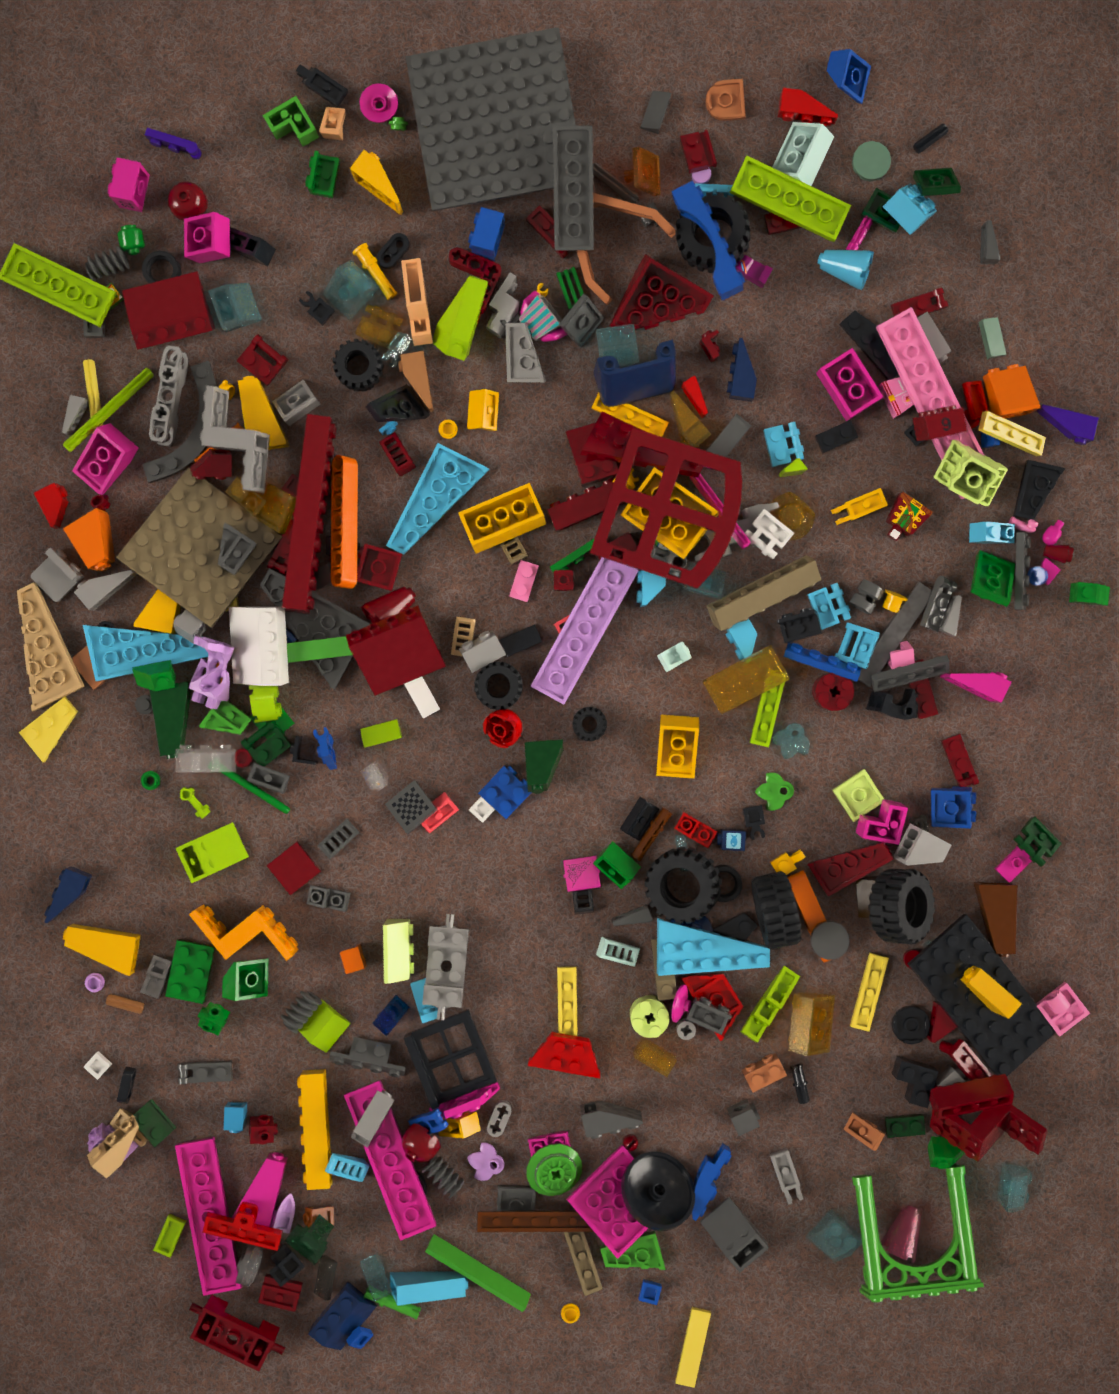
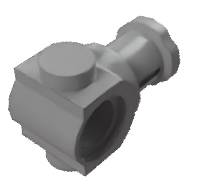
(668, 558)

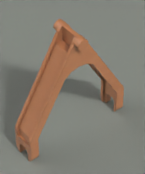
(625, 207)

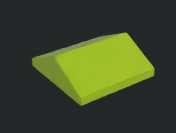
(324, 1027)

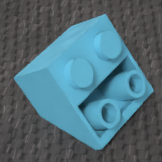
(649, 587)

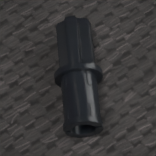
(800, 1083)

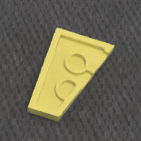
(47, 729)

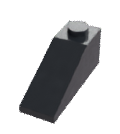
(251, 247)

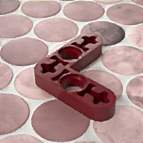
(482, 272)

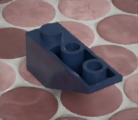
(743, 378)
(71, 887)

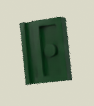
(153, 1123)

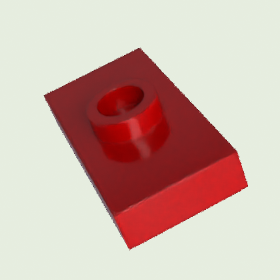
(975, 399)

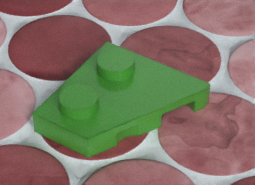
(226, 719)

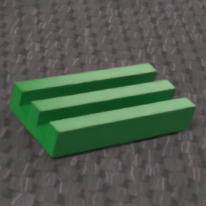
(566, 273)

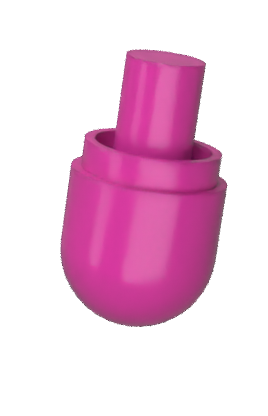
(1053, 533)

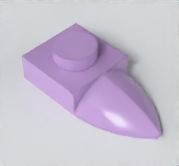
(283, 1217)

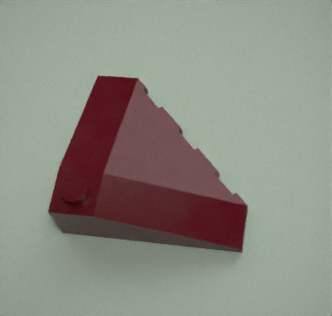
(659, 296)

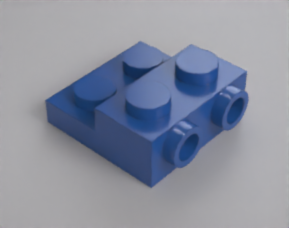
(505, 791)
(952, 807)

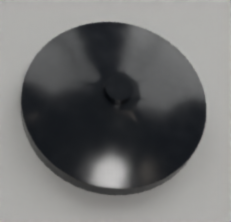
(658, 1191)

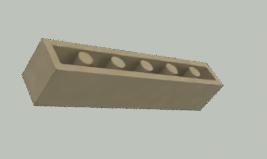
(764, 593)

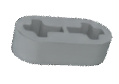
(495, 1116)

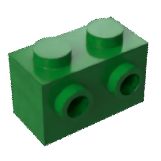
(619, 866)

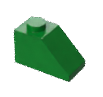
(1089, 593)
(155, 676)
(942, 1153)

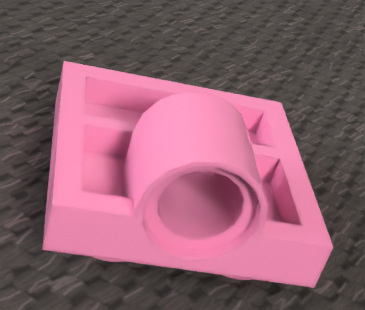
(1062, 1008)

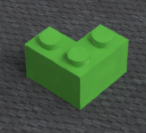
(291, 117)

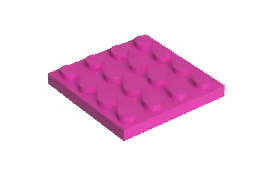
(603, 1207)

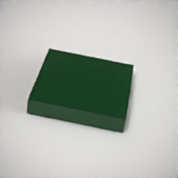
(936, 181)

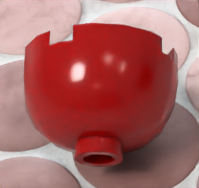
(503, 727)

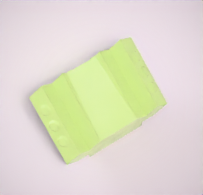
(970, 473)

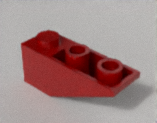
(799, 105)

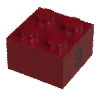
(939, 423)

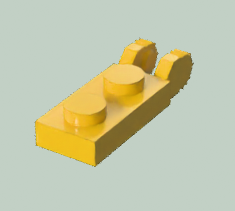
(861, 506)

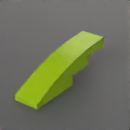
(770, 1003)

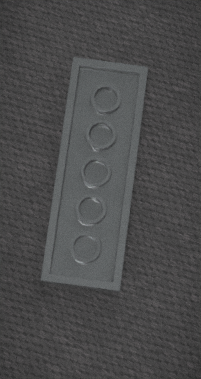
(573, 187)

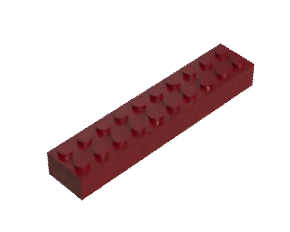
(308, 514)

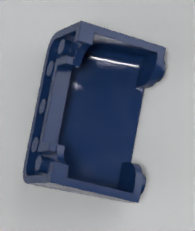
(637, 381)

